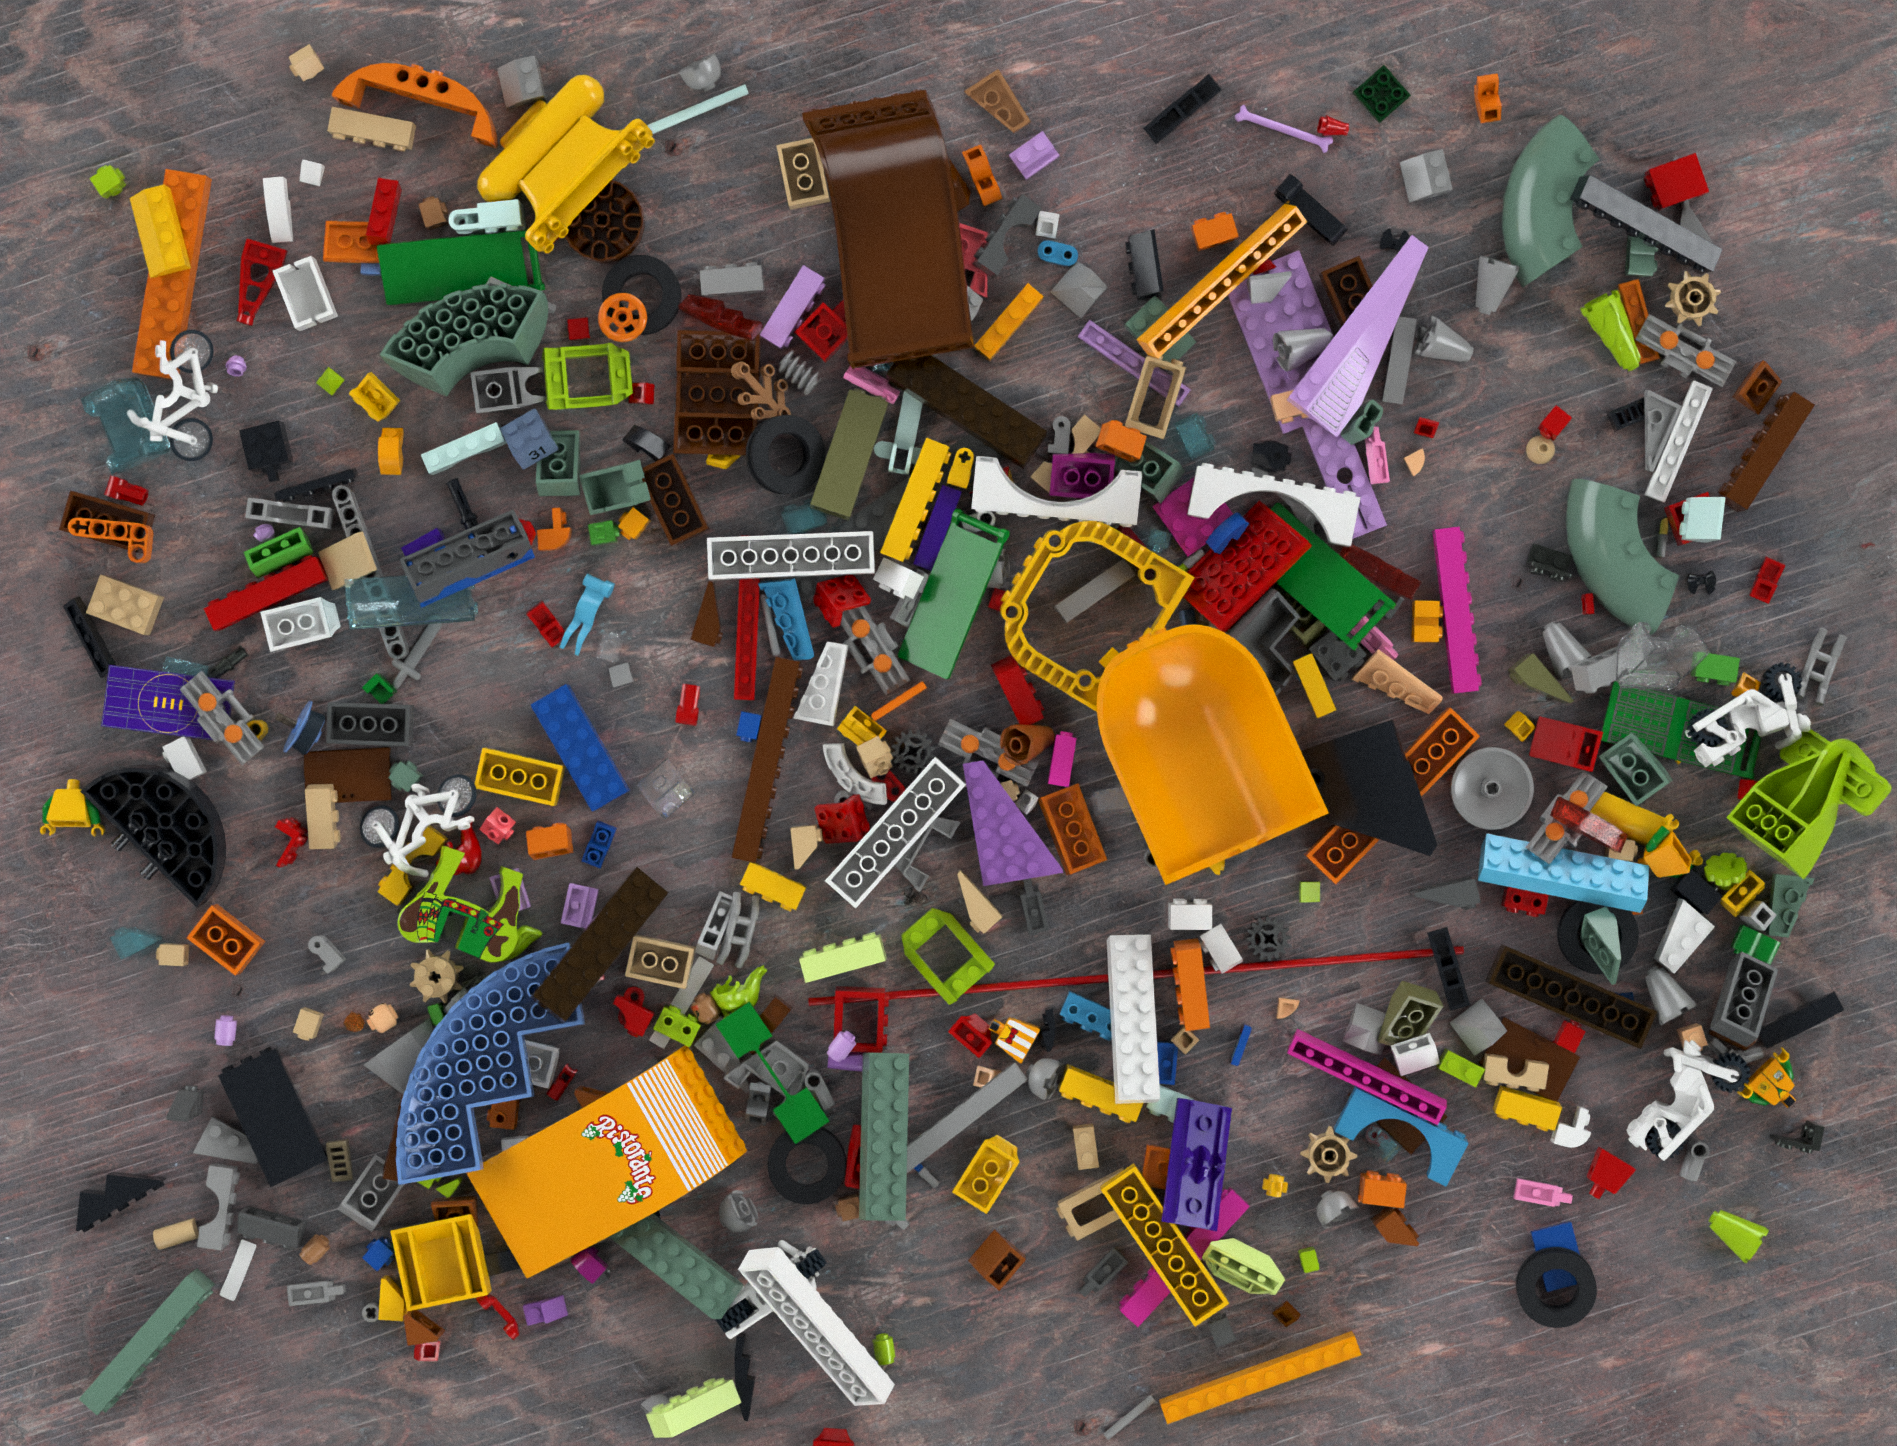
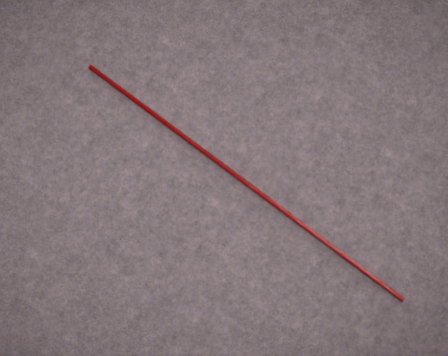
(1156, 974)

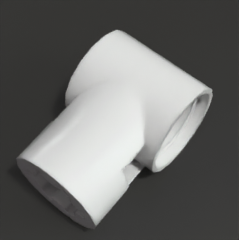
(978, 515)

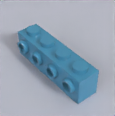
(1088, 1013)

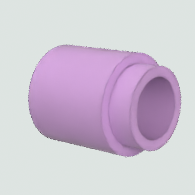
(225, 1030)
(841, 1046)

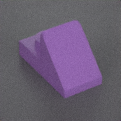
(545, 1310)

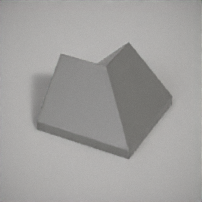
(1266, 287)
(1079, 289)
(1478, 1027)
(1365, 1029)

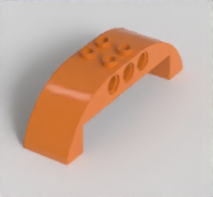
(390, 78)

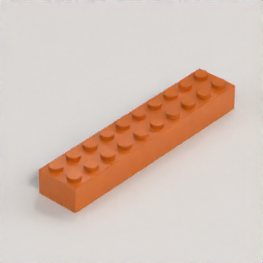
(170, 296)
(1429, 758)

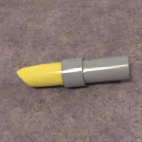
(1662, 538)

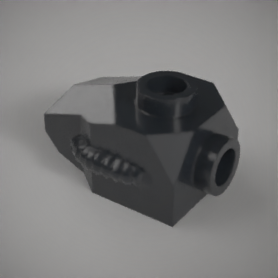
(1271, 456)

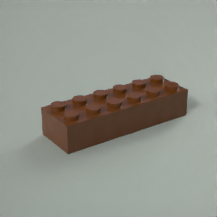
(1765, 451)

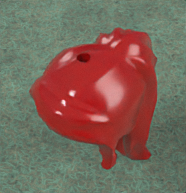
(473, 853)

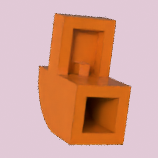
(1487, 98)
(558, 536)

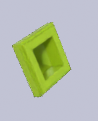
(330, 381)

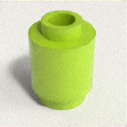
(884, 1349)

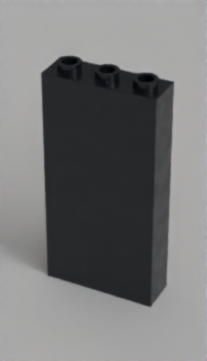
(273, 1116)

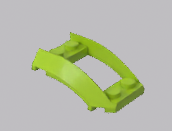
(557, 383)
(966, 975)

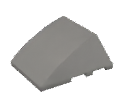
(399, 1059)

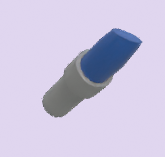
(924, 1173)

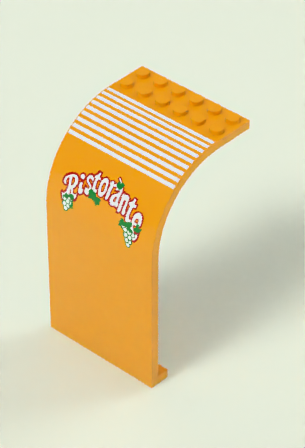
(608, 1163)

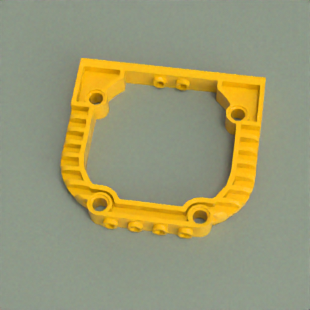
(1168, 585)

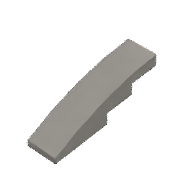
(1399, 360)
(1094, 591)

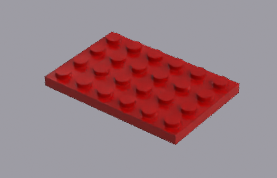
(1246, 568)

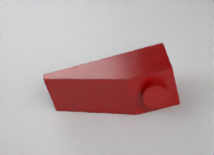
(853, 1160)

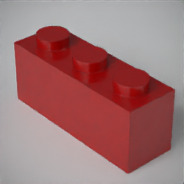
(383, 211)

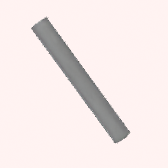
(770, 626)
(1129, 1417)

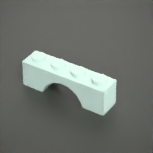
(463, 448)

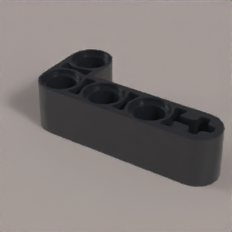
(1317, 217)

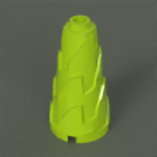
(1611, 323)

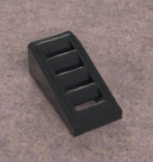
(1614, 418)

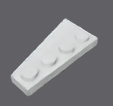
(823, 692)

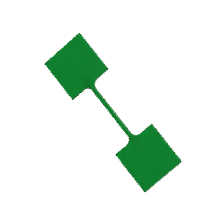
(745, 1033)

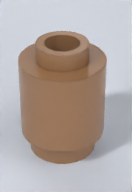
(315, 1249)

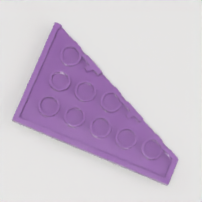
(1003, 836)

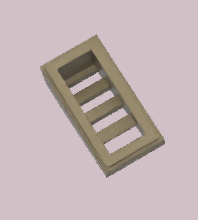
(344, 1143)

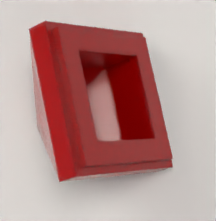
(1426, 427)

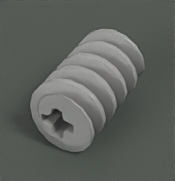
(799, 373)

